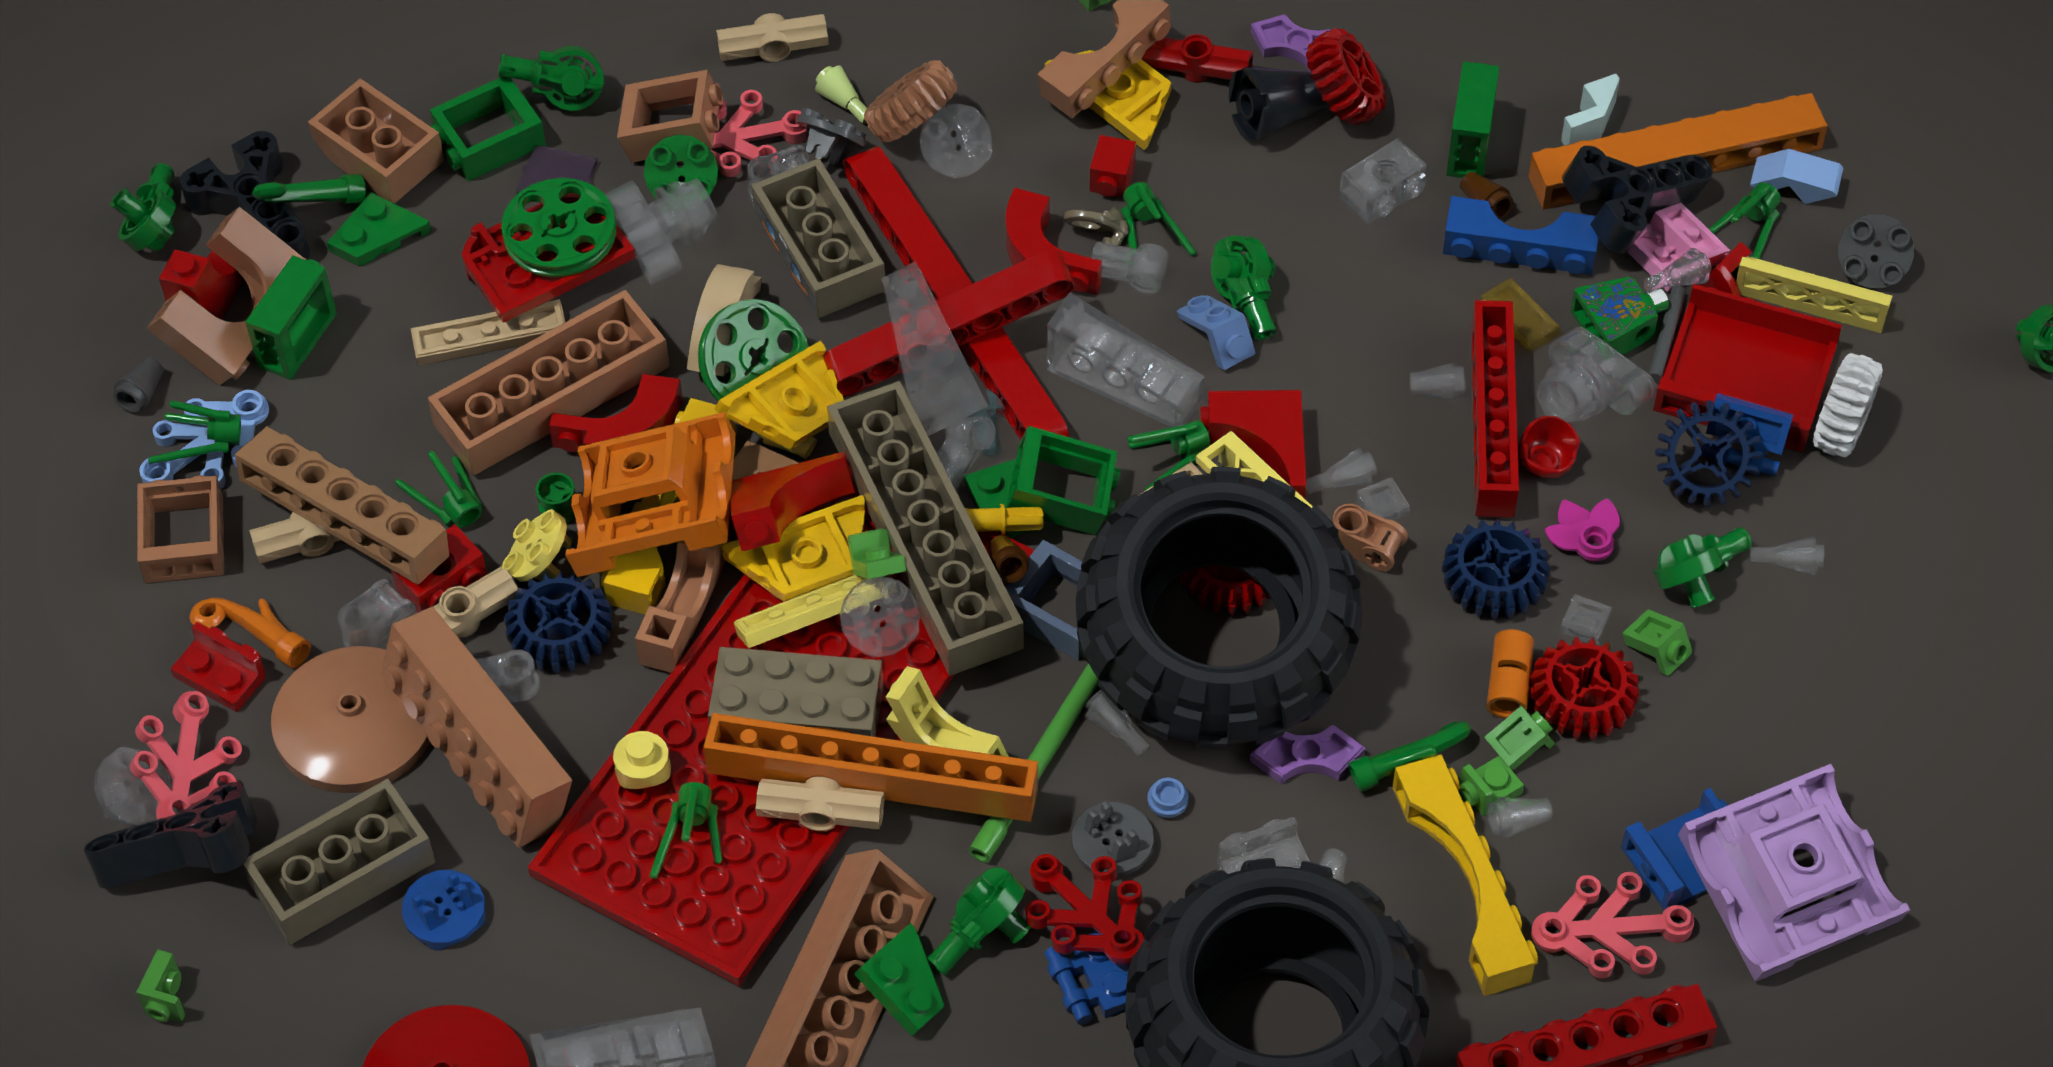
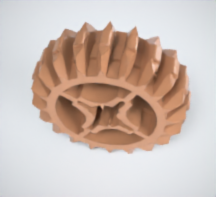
(910, 101)

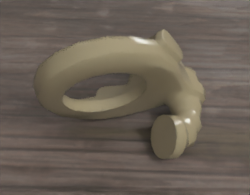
(1100, 222)

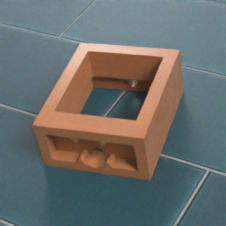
(642, 98)
(187, 559)

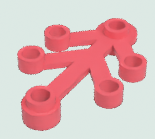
(736, 136)
(181, 766)
(1607, 928)

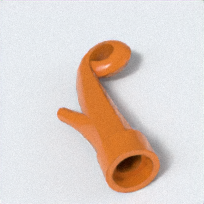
(286, 645)

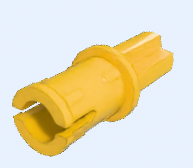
(1006, 519)

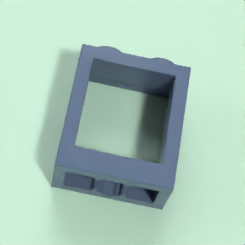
(1037, 622)

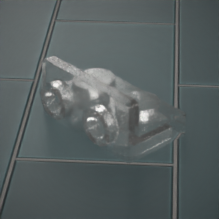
(1273, 840)

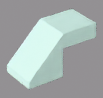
(1595, 107)

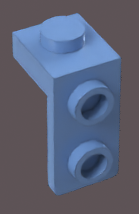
(1224, 327)

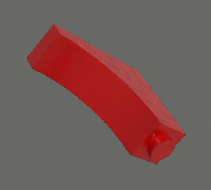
(204, 279)
(1267, 423)
(773, 499)

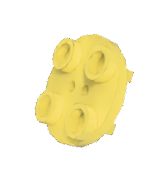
(537, 546)

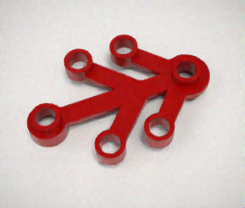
(1048, 876)

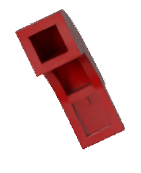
(1025, 228)
(654, 406)

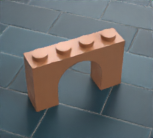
(198, 336)

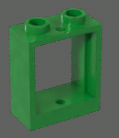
(1472, 119)
(497, 149)
(291, 317)
(1073, 455)

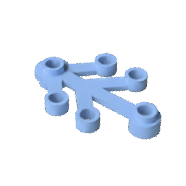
(240, 404)

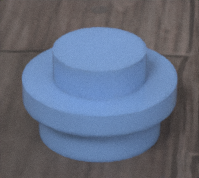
(1167, 797)

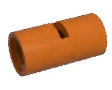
(1510, 672)

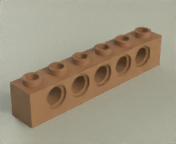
(343, 504)

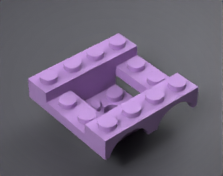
(1754, 880)

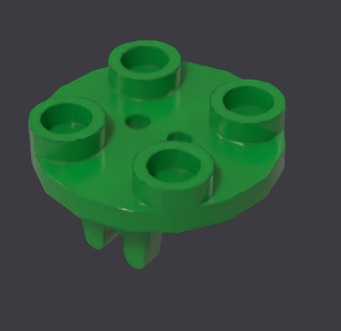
(697, 158)

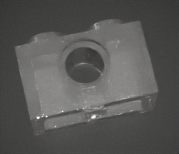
(1383, 181)

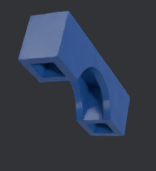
(1479, 234)

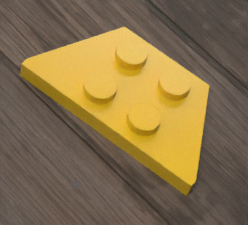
(1134, 101)
(787, 400)
(809, 555)

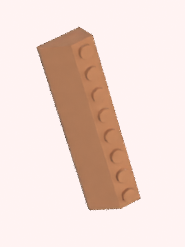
(824, 1007)

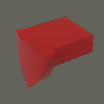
(1721, 277)

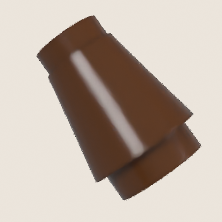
(1481, 188)
(1008, 559)

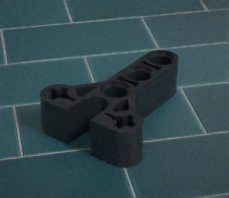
(259, 162)
(1631, 191)
(201, 836)

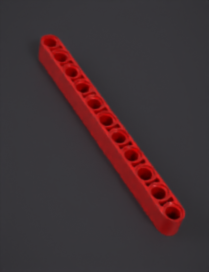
(916, 239)

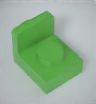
(872, 554)
(1660, 638)
(1520, 736)
(1488, 784)
(159, 989)

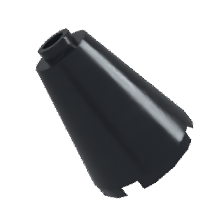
(1272, 100)

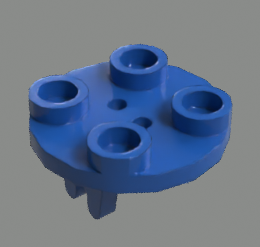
(428, 920)

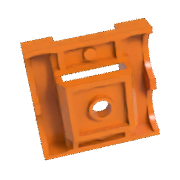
(681, 457)

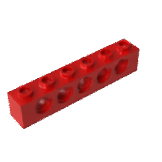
(1494, 409)
(1651, 1043)

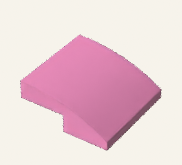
(1670, 236)

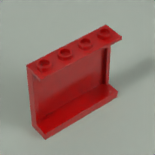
(1751, 355)

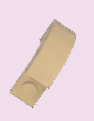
(724, 287)

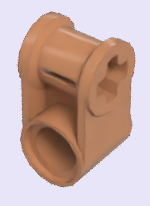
(1369, 536)

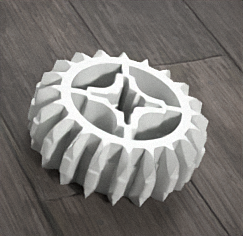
(1847, 405)

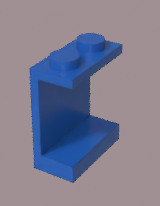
(1663, 858)

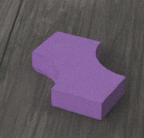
(1283, 38)
(1299, 754)

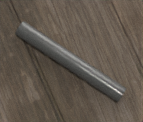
(1667, 333)

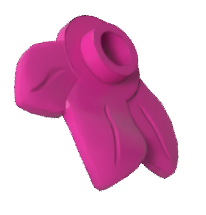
(1580, 527)

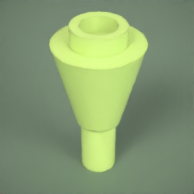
(836, 87)

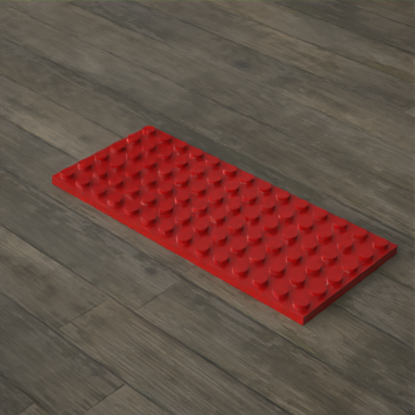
(695, 907)

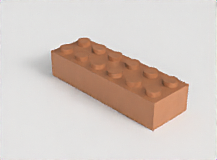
(558, 372)
(475, 727)

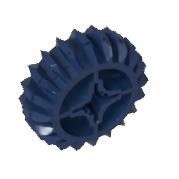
(1727, 481)
(1487, 578)
(558, 609)

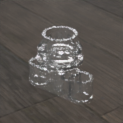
(654, 226)
(1589, 378)

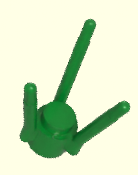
(1144, 206)
(1757, 206)
(221, 427)
(1185, 439)
(460, 505)
(692, 809)

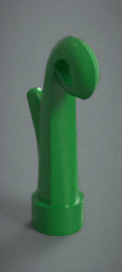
(347, 189)
(1369, 771)

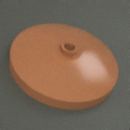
(343, 724)

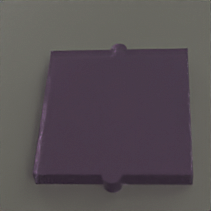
(555, 163)

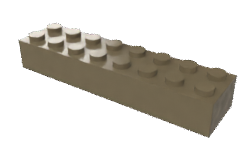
(927, 523)

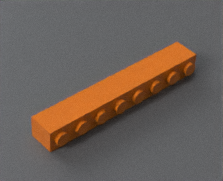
(1722, 138)
(898, 768)

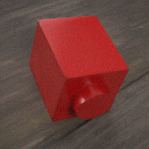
(1112, 166)

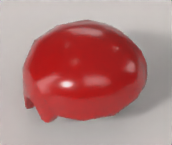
(1548, 447)

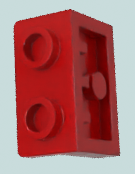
(219, 667)

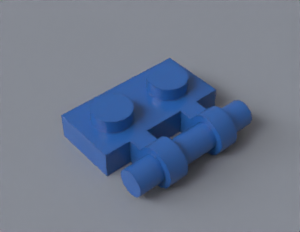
(1768, 424)
(1104, 978)

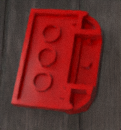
(516, 290)

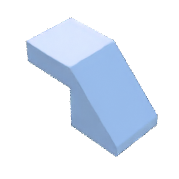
(1806, 174)

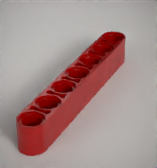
(967, 312)

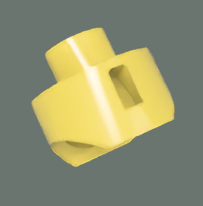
(641, 760)

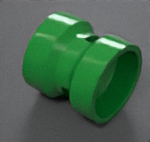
(555, 493)

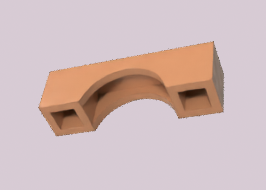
(1076, 79)
(672, 623)

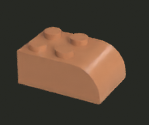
(377, 139)

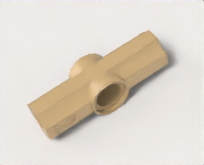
(772, 37)
(290, 537)
(476, 601)
(820, 803)

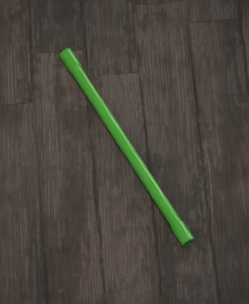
(996, 828)

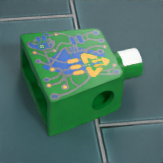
(1618, 312)

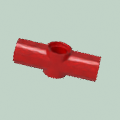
(1197, 58)

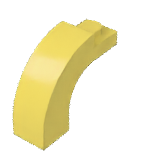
(921, 720)

